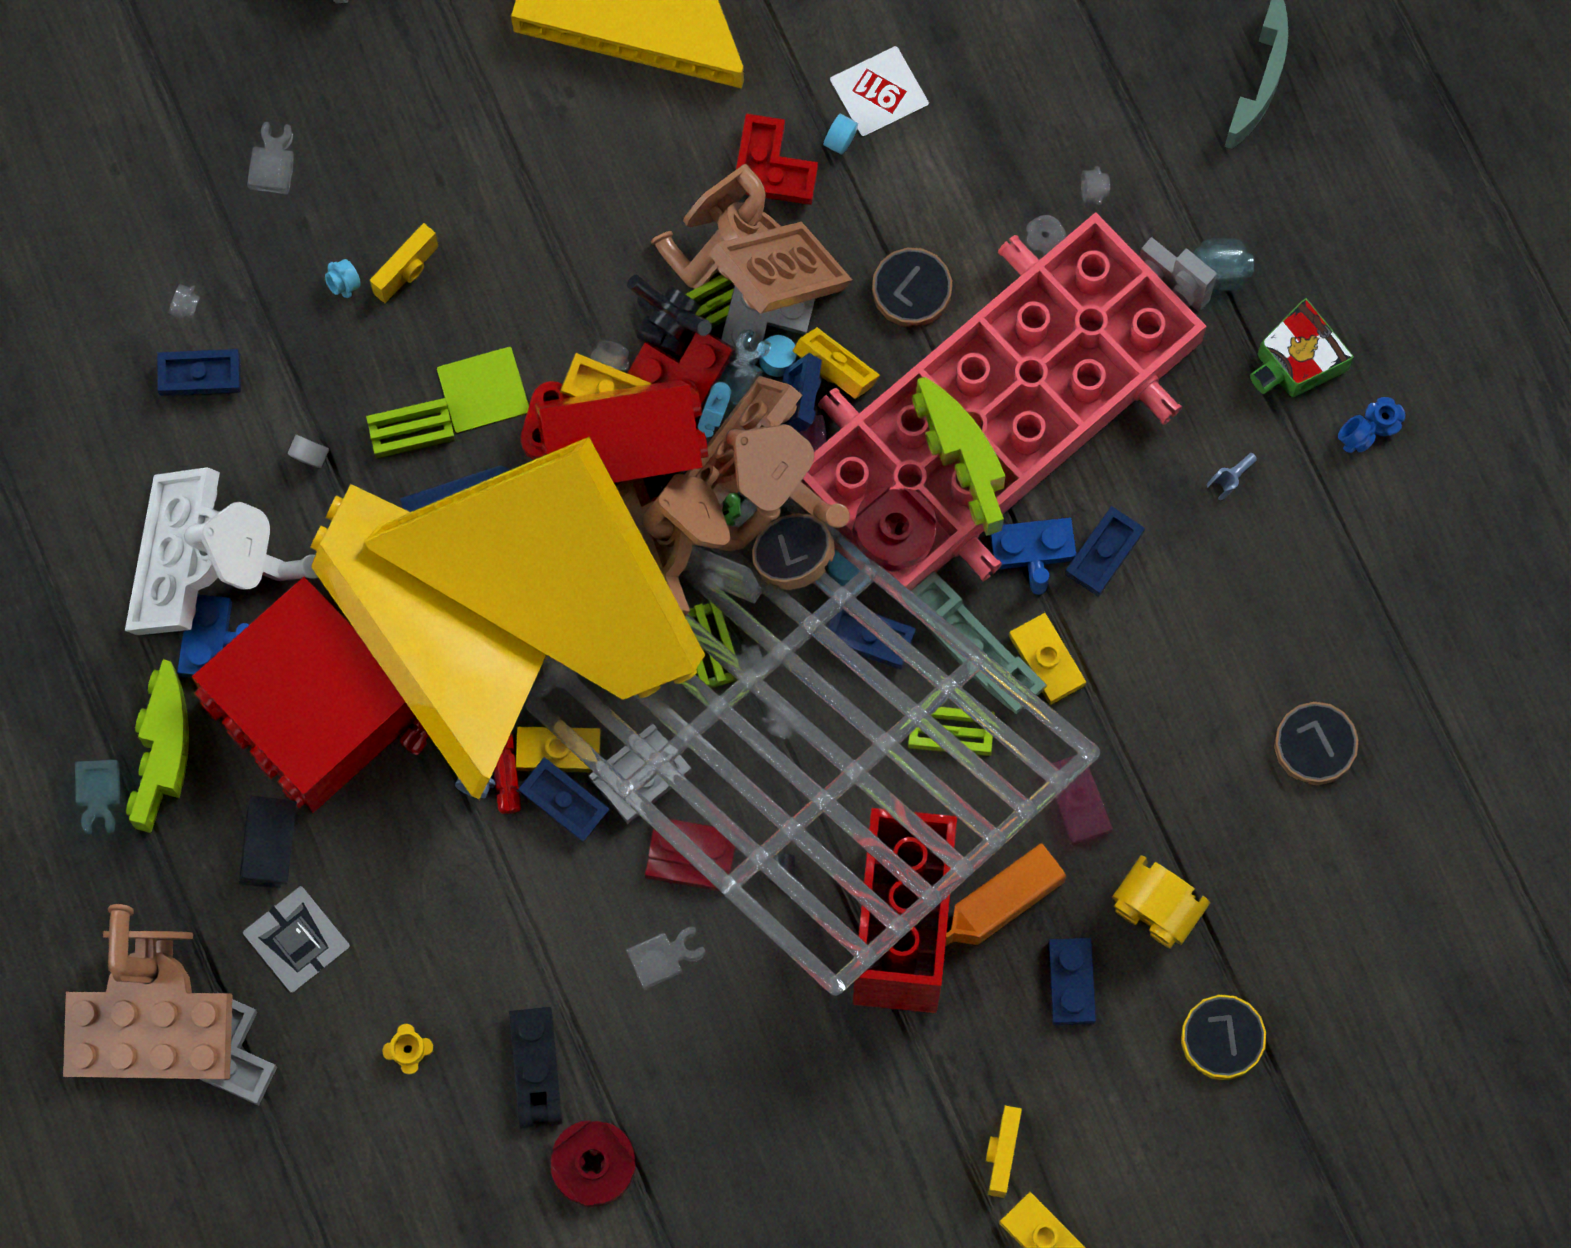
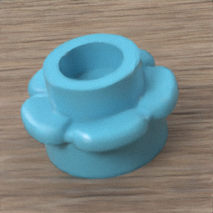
(342, 278)

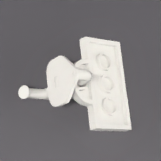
(193, 545)

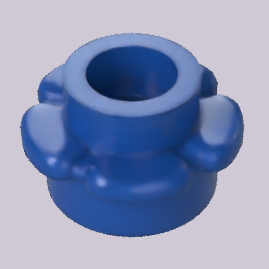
(1396, 416)
(1357, 434)

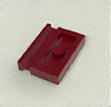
(670, 866)

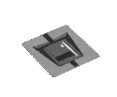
(296, 939)

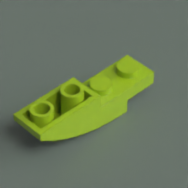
(960, 439)
(166, 732)

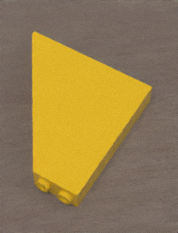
(664, 34)
(556, 566)
(444, 659)

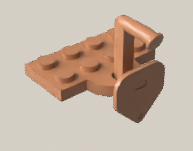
(762, 259)
(763, 457)
(683, 517)
(145, 1026)

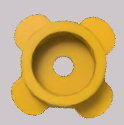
(395, 1049)

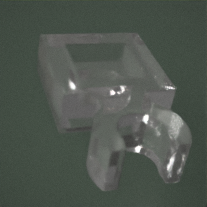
(272, 165)
(658, 959)

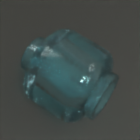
(1228, 259)

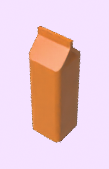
(1005, 897)

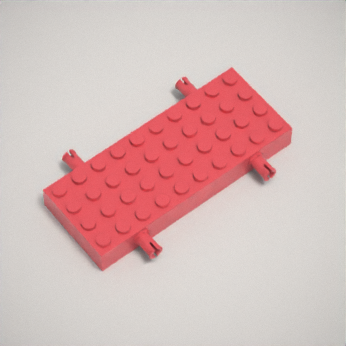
(1035, 374)

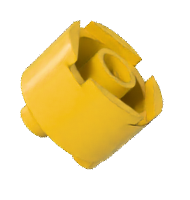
(1159, 901)

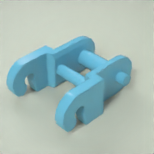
(714, 408)

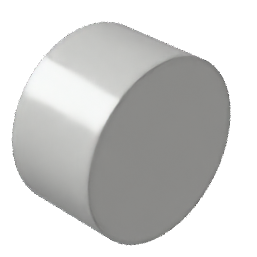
(308, 451)

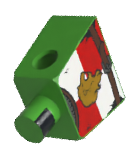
(1300, 353)

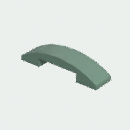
(1248, 111)
(949, 605)

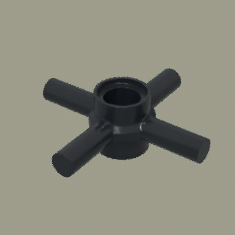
(671, 312)

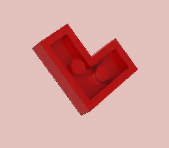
(781, 176)
(698, 367)

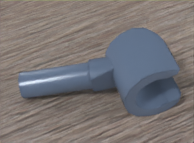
(1229, 477)

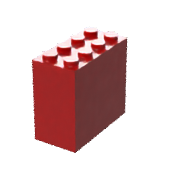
(633, 428)
(303, 696)
(913, 968)

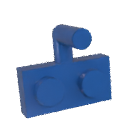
(1033, 546)
(207, 635)

